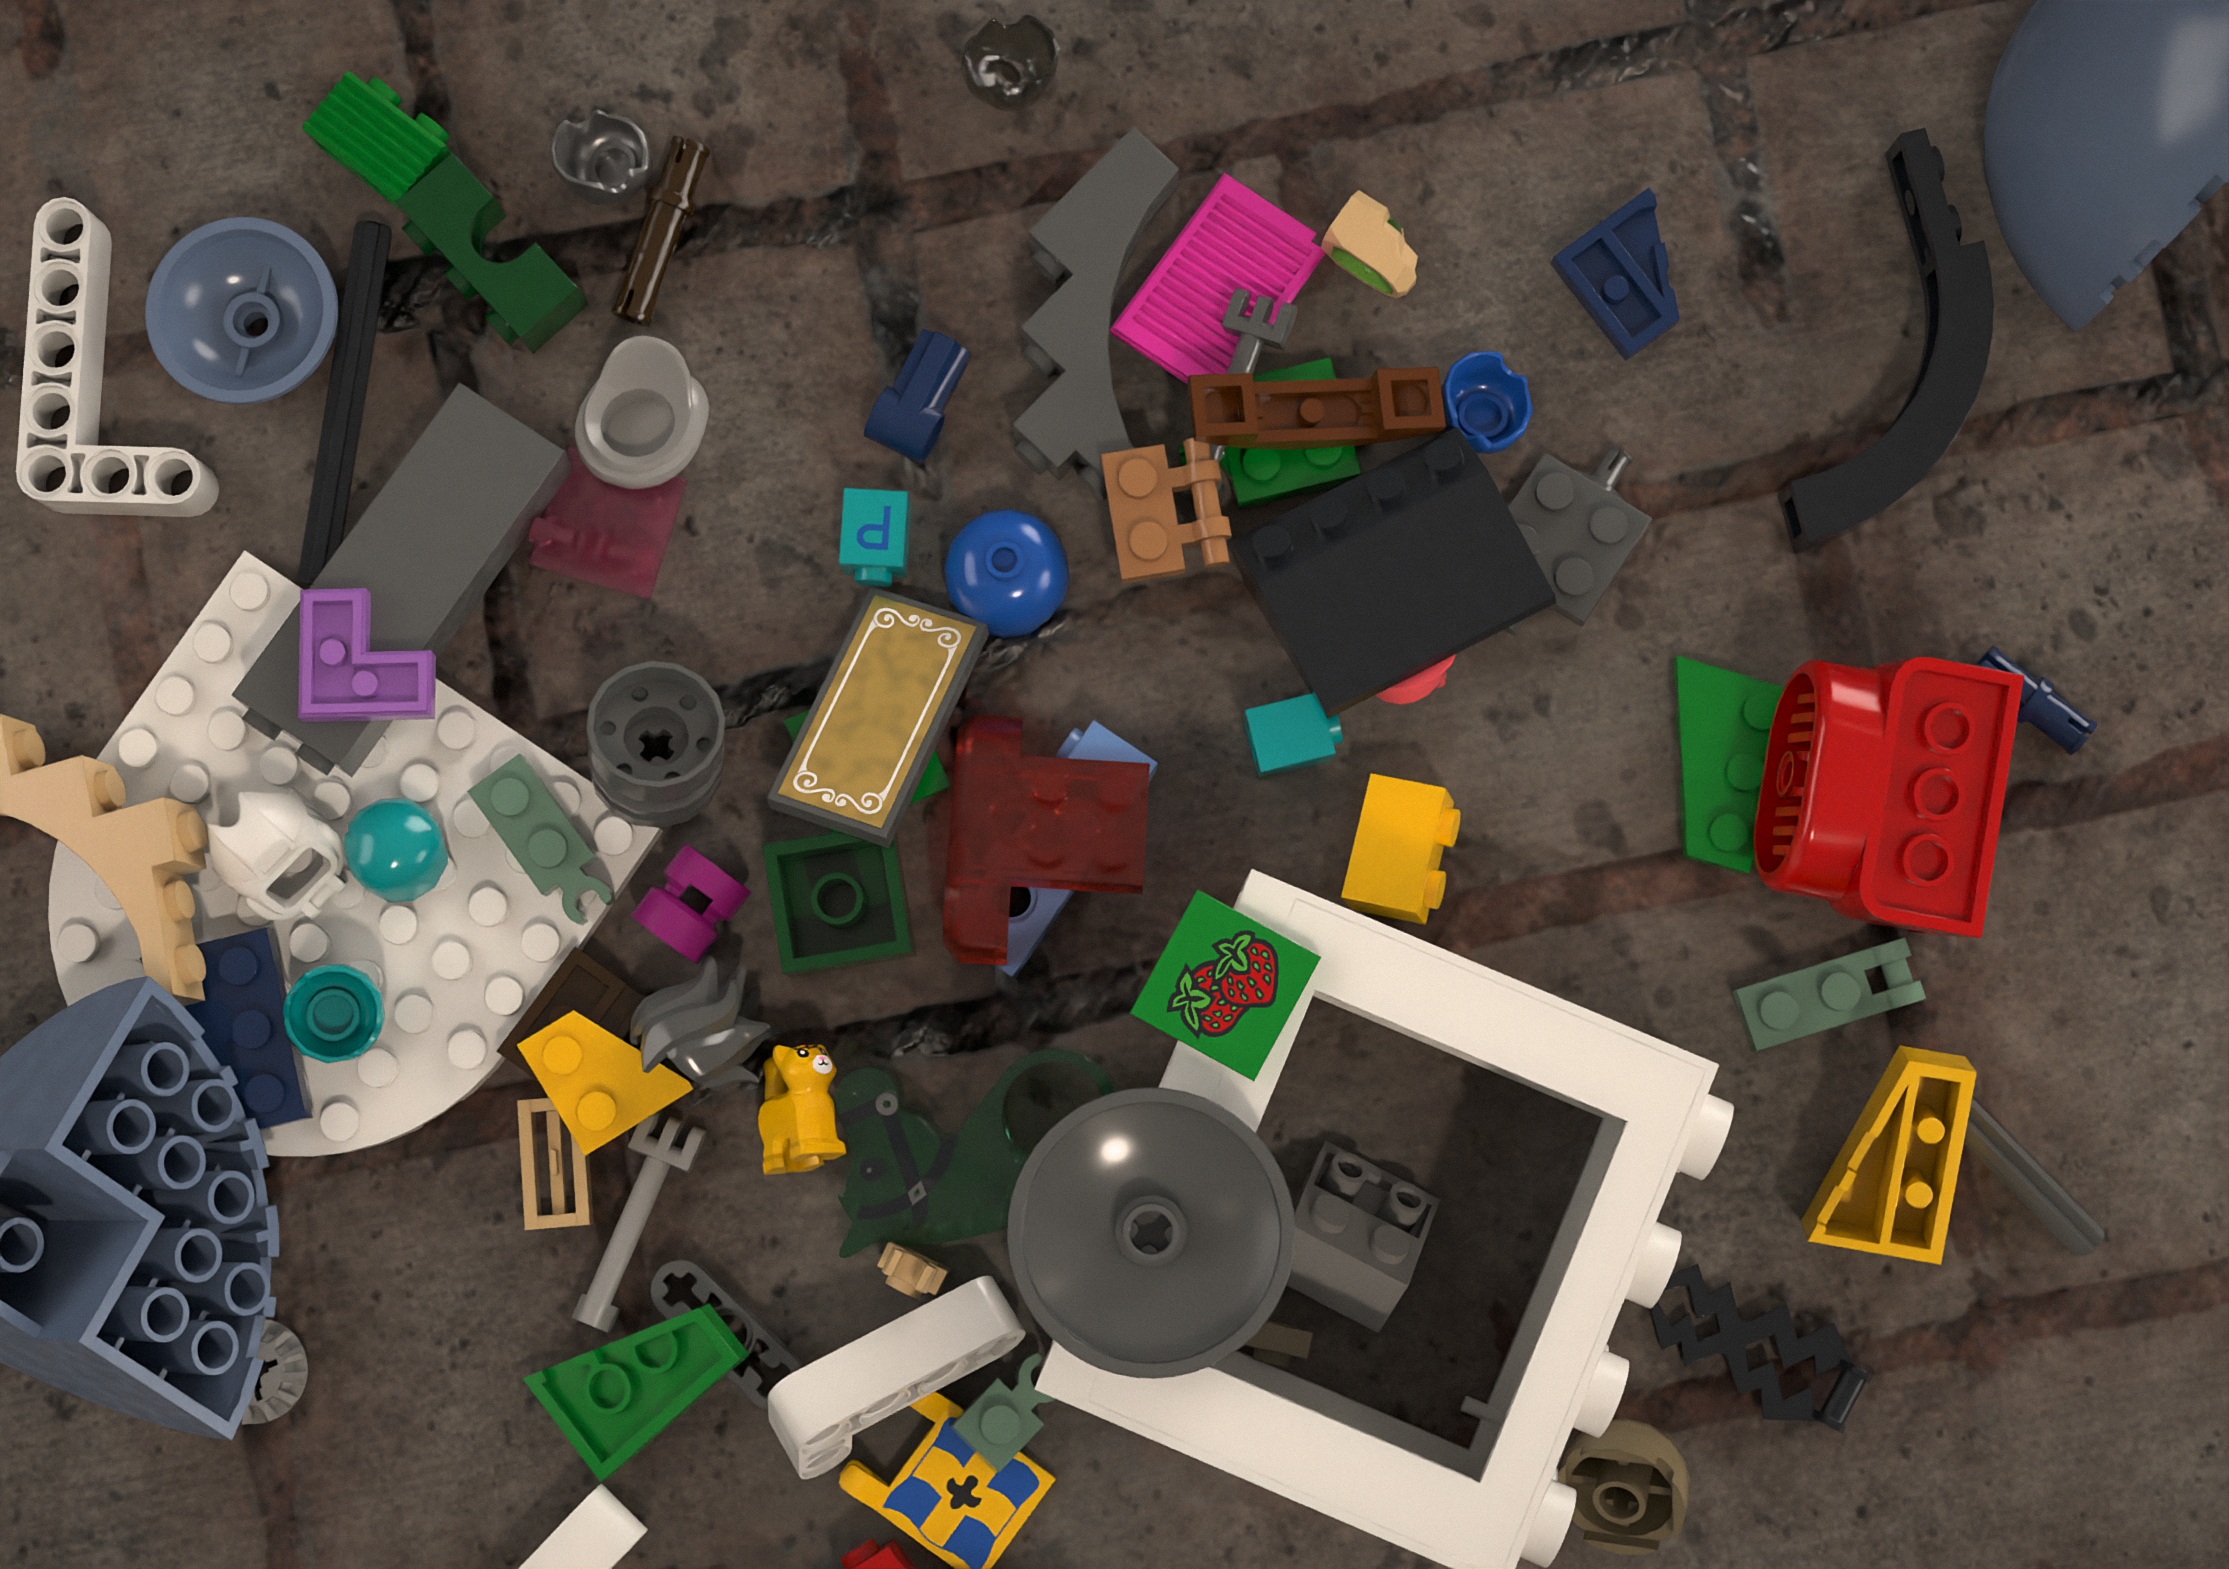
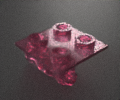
(606, 530)

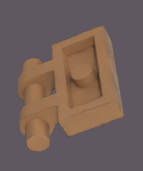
(1145, 513)

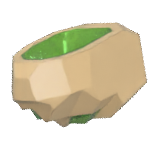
(1371, 246)

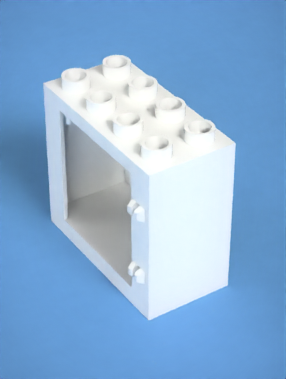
(1358, 1463)

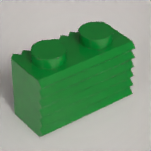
(374, 138)

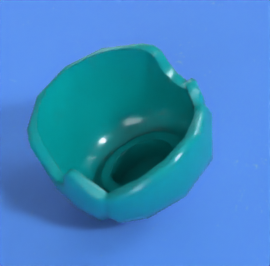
(395, 849)
(334, 1013)

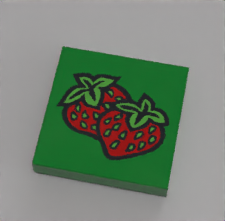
(1225, 985)

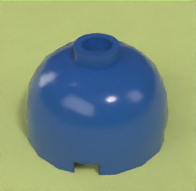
(1007, 572)

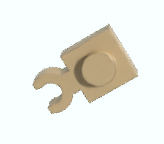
(912, 1271)

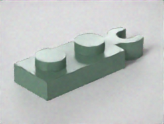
(539, 834)

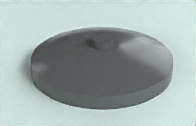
(1151, 1233)

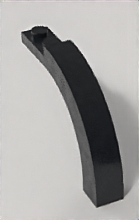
(1950, 372)

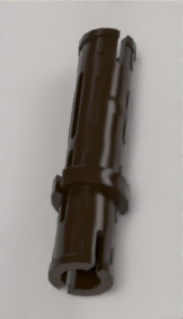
(660, 232)

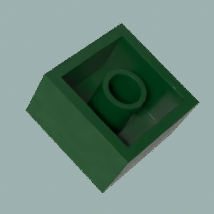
(837, 903)

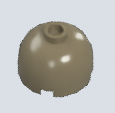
(1627, 1487)

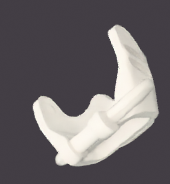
(266, 842)

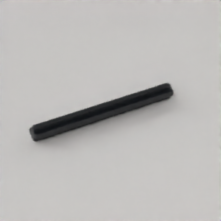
(345, 398)

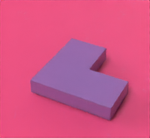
(341, 674)

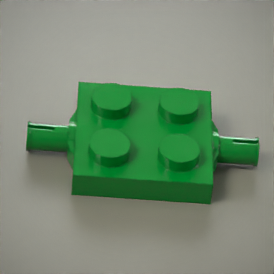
(1280, 474)

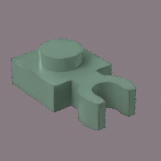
(1001, 1418)

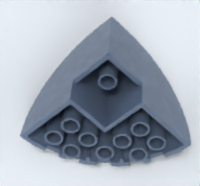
(2105, 139)
(133, 1214)

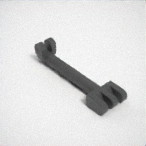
(1252, 335)

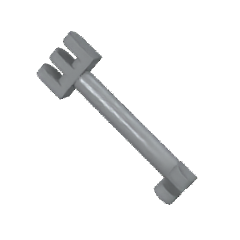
(660, 1154)

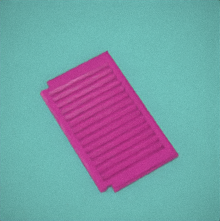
(1225, 246)

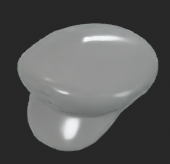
(641, 416)

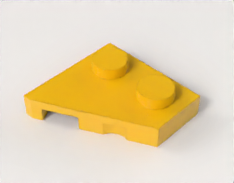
(597, 1079)

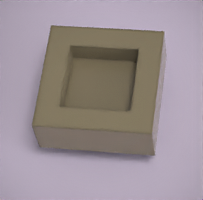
(1280, 1341)

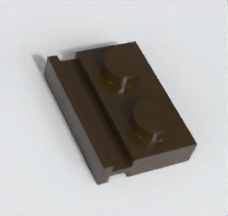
(577, 986)

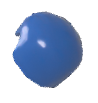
(1486, 401)

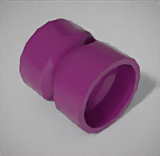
(678, 922)

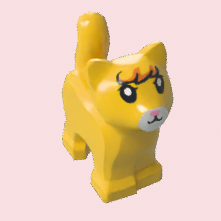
(798, 1110)

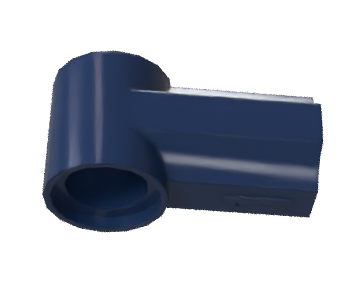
(911, 412)

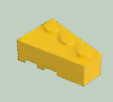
(1900, 1162)

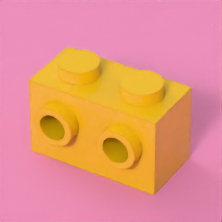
(1400, 849)

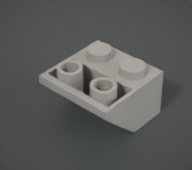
(1357, 1236)

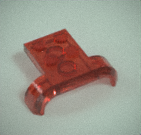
(1033, 828)

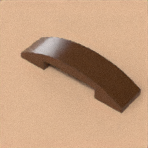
(1315, 412)

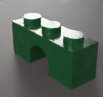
(454, 215)

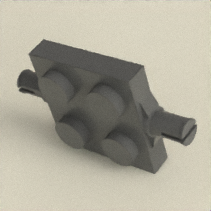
(1577, 530)

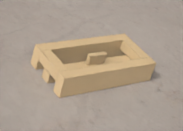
(530, 1170)

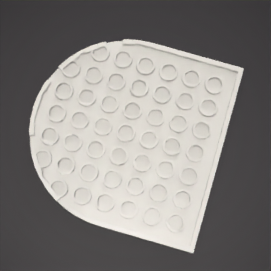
(449, 964)

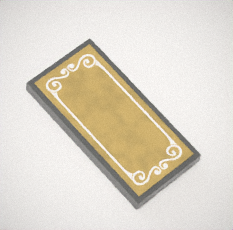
(878, 717)

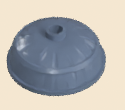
(215, 289)

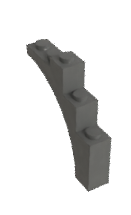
(1087, 246)

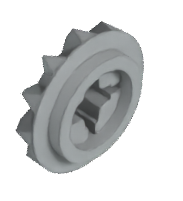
(283, 1382)

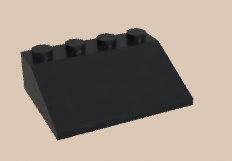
(1392, 572)

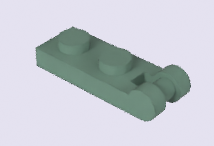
(1825, 995)

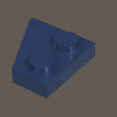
(1623, 276)

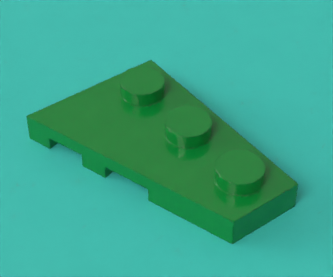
(1722, 749)
(637, 1386)

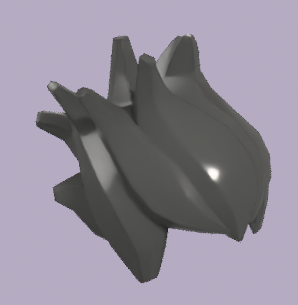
(702, 1028)

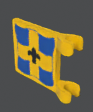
(950, 1494)

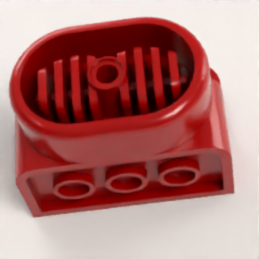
(1888, 790)

